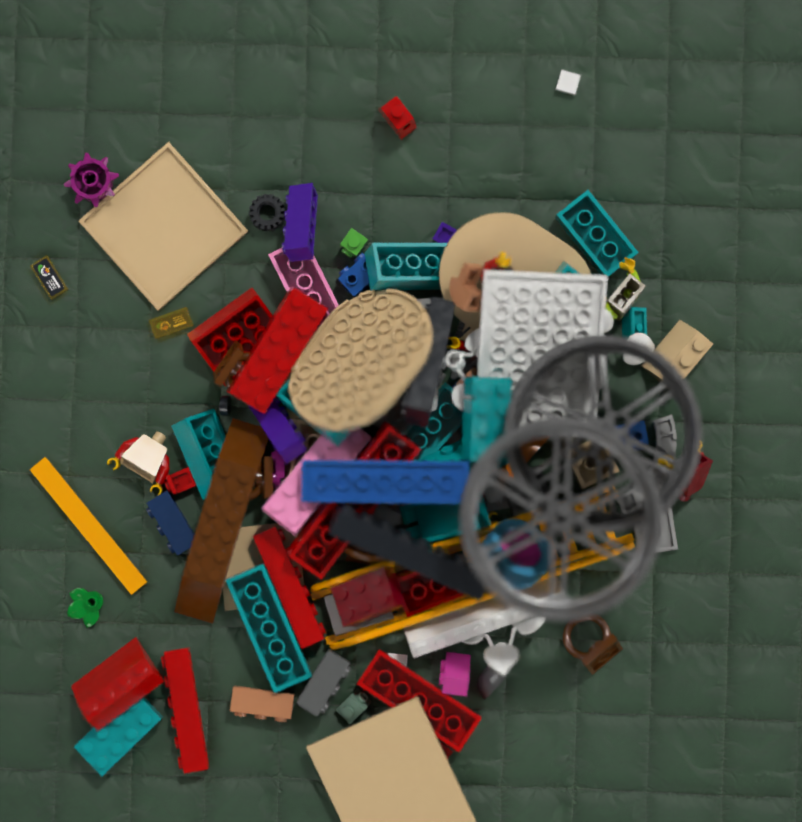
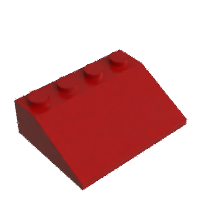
(239, 321)
(116, 684)

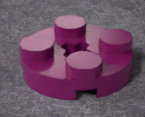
(278, 469)

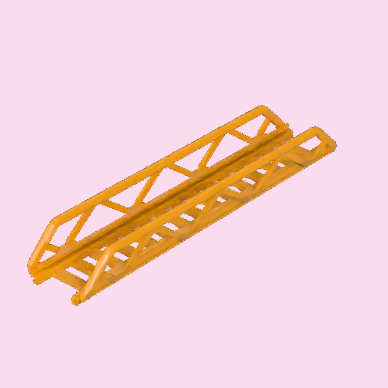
(455, 545)

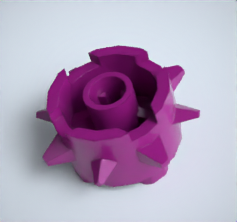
(91, 168)

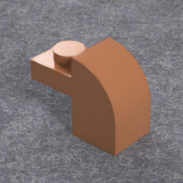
(464, 289)

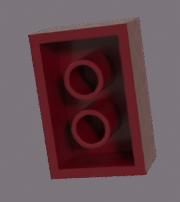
(368, 596)

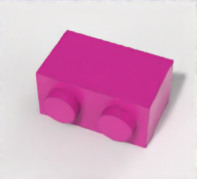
(456, 673)

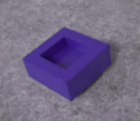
(444, 233)

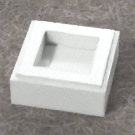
(568, 82)

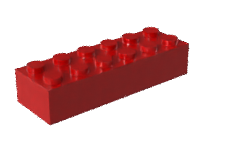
(277, 350)
(397, 683)

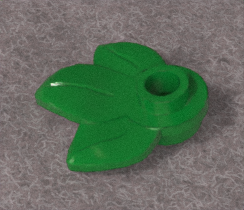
(82, 606)

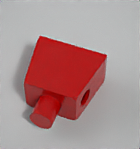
(398, 117)

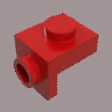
(180, 481)

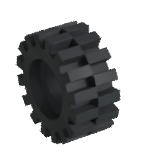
(256, 206)

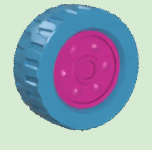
(525, 565)

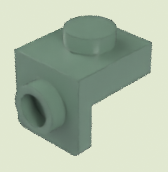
(353, 705)

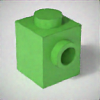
(353, 243)

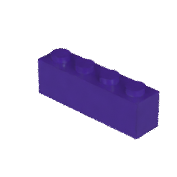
(300, 222)
(281, 431)

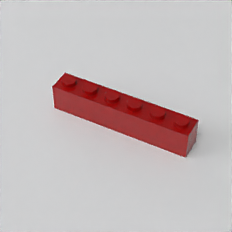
(289, 588)
(186, 710)

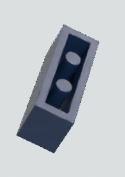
(171, 522)

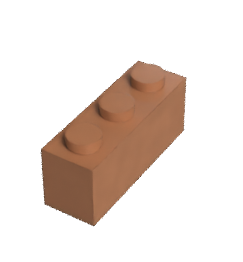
(262, 703)

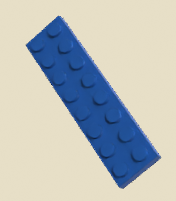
(383, 481)

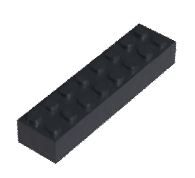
(406, 550)

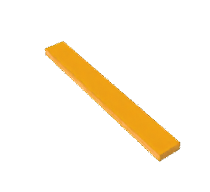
(88, 525)

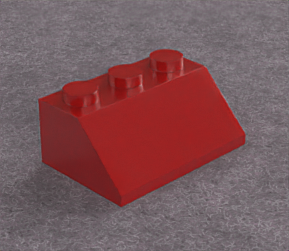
(422, 592)

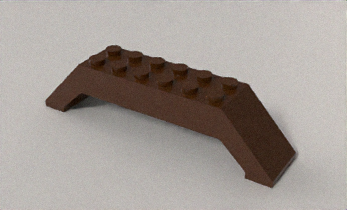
(221, 521)

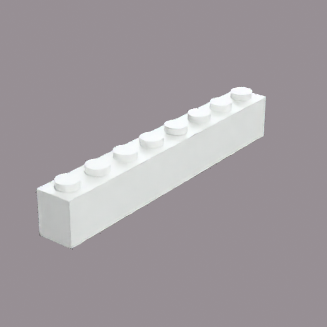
(471, 621)

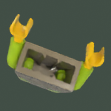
(626, 293)

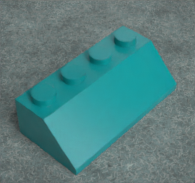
(201, 443)

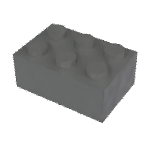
(324, 682)

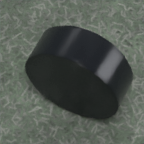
(225, 405)

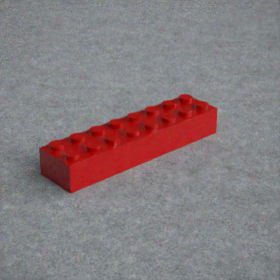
(314, 545)

